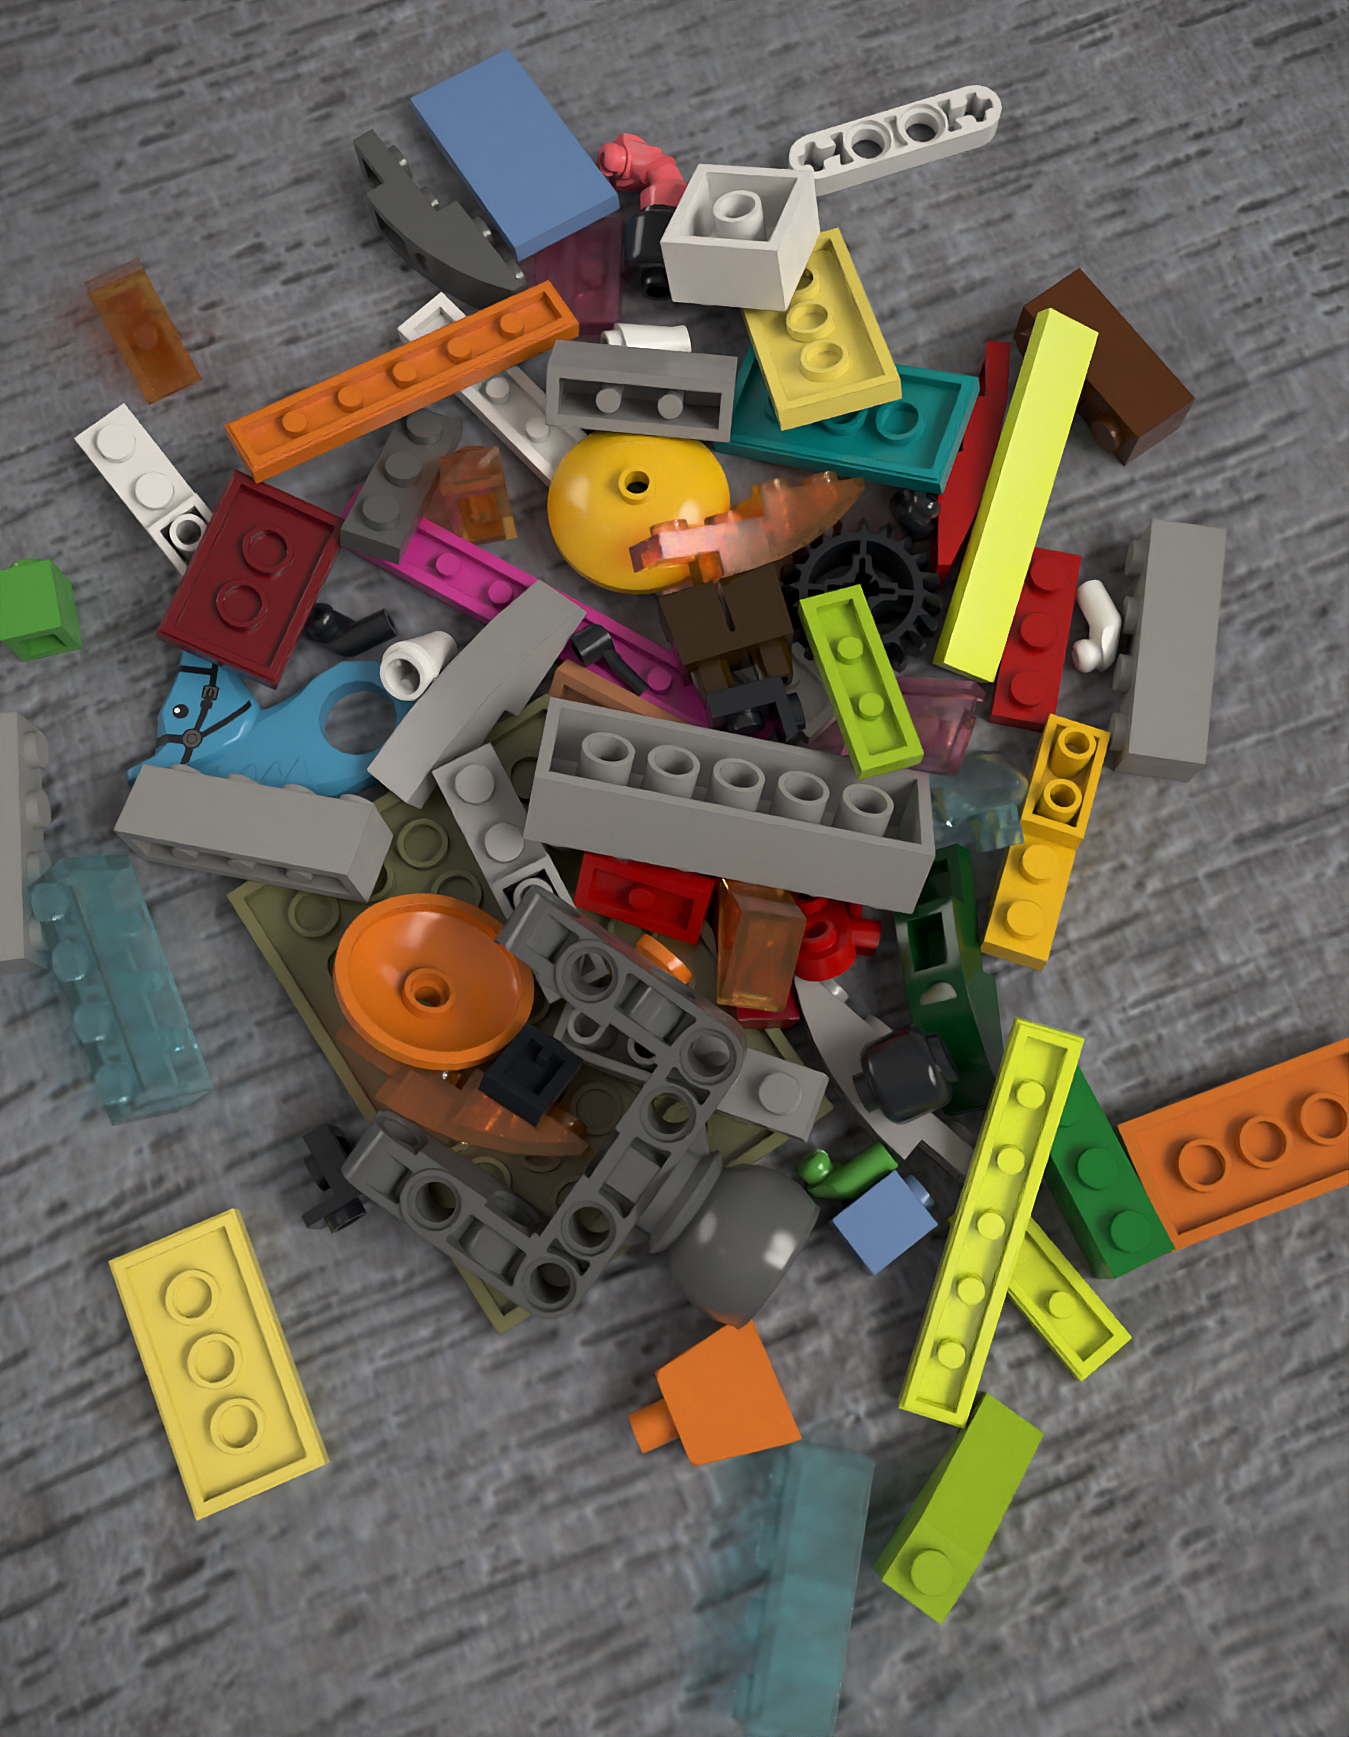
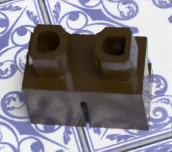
(757, 635)

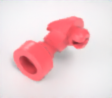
(641, 167)

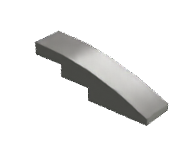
(469, 696)

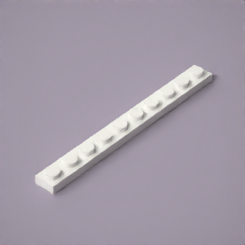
(516, 414)

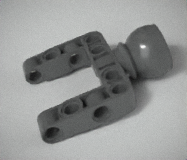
(654, 1179)

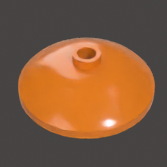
(436, 954)

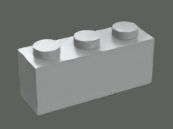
(640, 390)

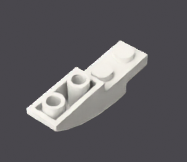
(147, 484)

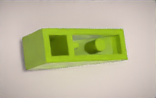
(959, 1509)

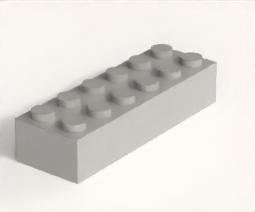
(730, 807)

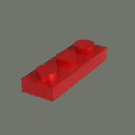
(1037, 643)

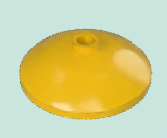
(599, 519)

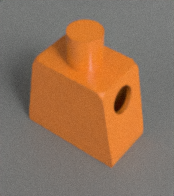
(718, 1400)

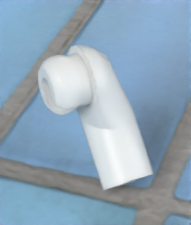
(1104, 628)

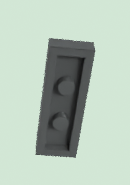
(400, 485)

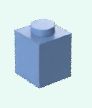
(884, 1221)

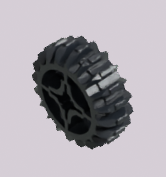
(907, 598)

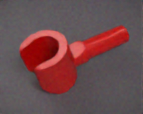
(865, 931)

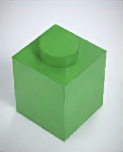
(37, 610)

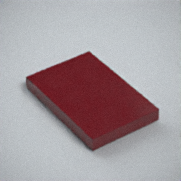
(253, 580)

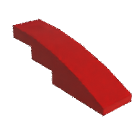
(973, 461)

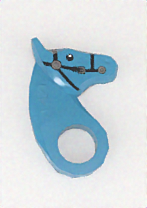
(222, 730)

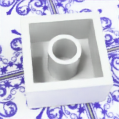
(741, 236)

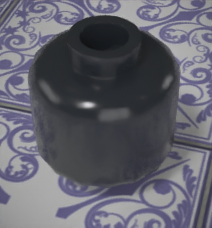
(642, 254)
(906, 1074)

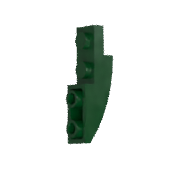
(947, 977)

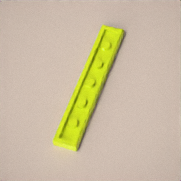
(1015, 497)
(990, 1221)

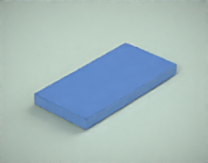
(514, 154)

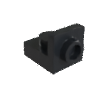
(751, 705)
(531, 1074)
(328, 1153)

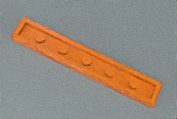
(400, 381)

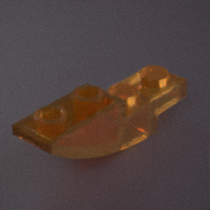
(753, 531)
(468, 1114)

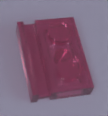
(587, 274)
(941, 719)

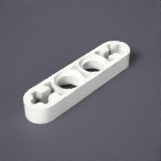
(898, 148)

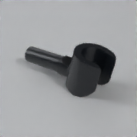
(595, 644)

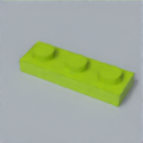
(860, 682)

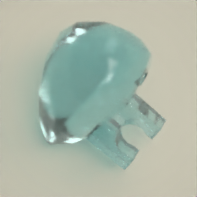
(985, 794)

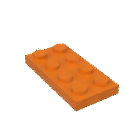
(1245, 1146)

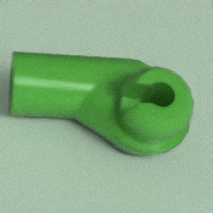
(845, 1179)

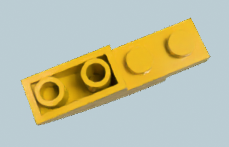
(1053, 824)

